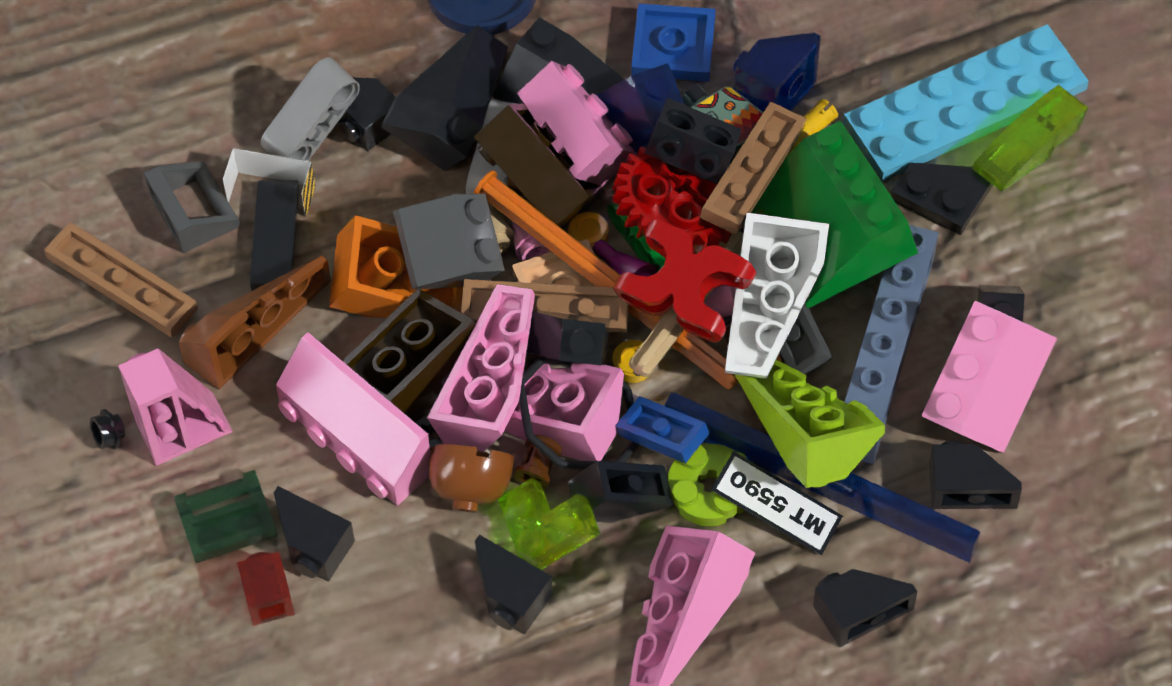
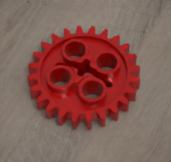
(661, 192)

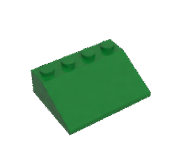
(835, 185)

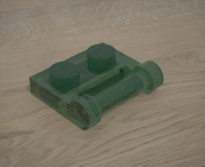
(228, 526)

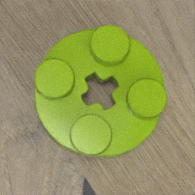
(689, 495)

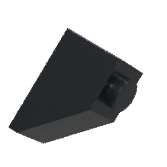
(568, 337)
(970, 479)
(622, 489)
(313, 535)
(511, 586)
(860, 603)

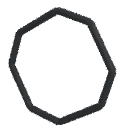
(568, 464)

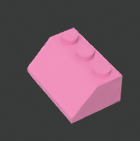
(989, 377)

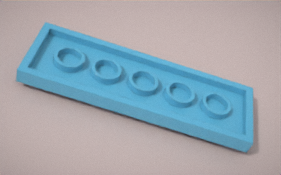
(962, 102)

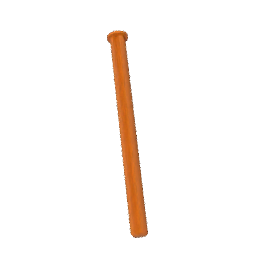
(594, 270)

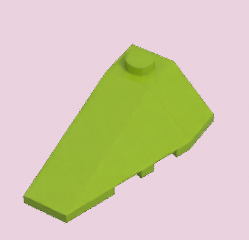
(810, 426)

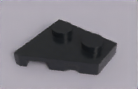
(942, 193)

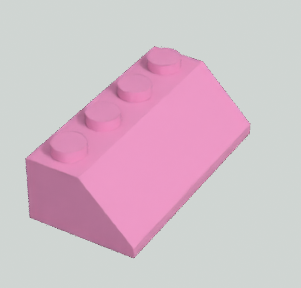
(353, 421)

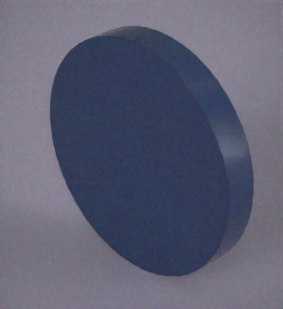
(491, 15)

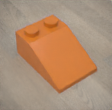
(372, 271)

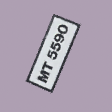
(777, 503)

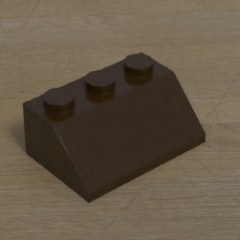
(534, 166)
(412, 352)

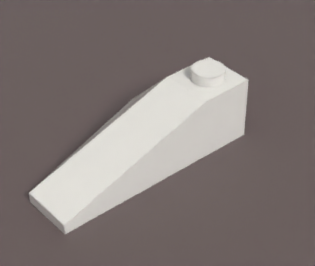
(787, 263)

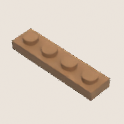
(753, 168)
(121, 279)
(566, 299)

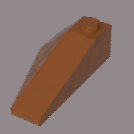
(240, 329)

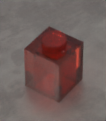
(265, 587)

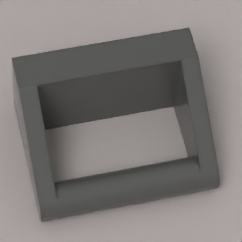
(186, 231)

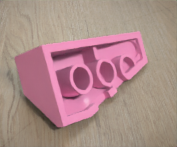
(487, 374)
(573, 408)
(694, 585)

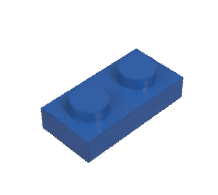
(662, 429)

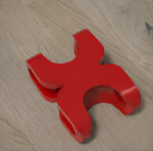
(685, 280)

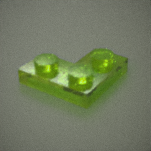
(542, 533)

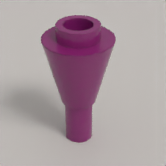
(621, 261)

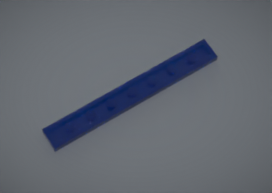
(851, 492)

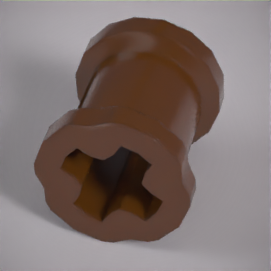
(535, 463)

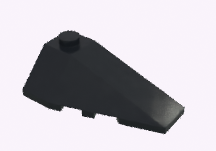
(546, 44)

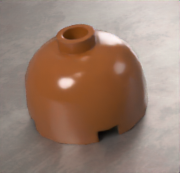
(469, 475)

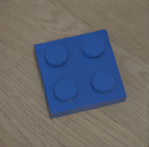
(674, 37)

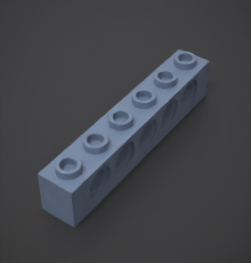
(891, 330)

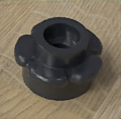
(107, 429)

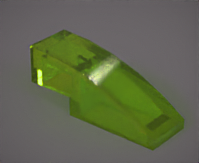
(1031, 138)

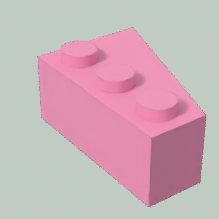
(577, 123)
(170, 406)

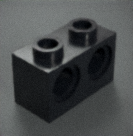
(693, 141)

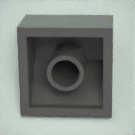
(449, 241)

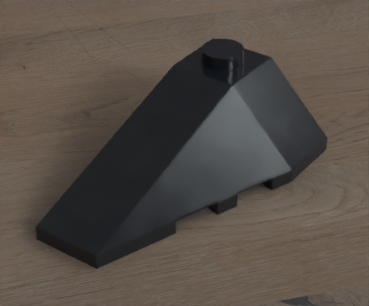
(449, 100)

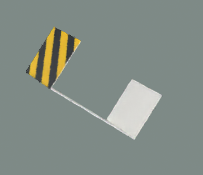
(270, 167)

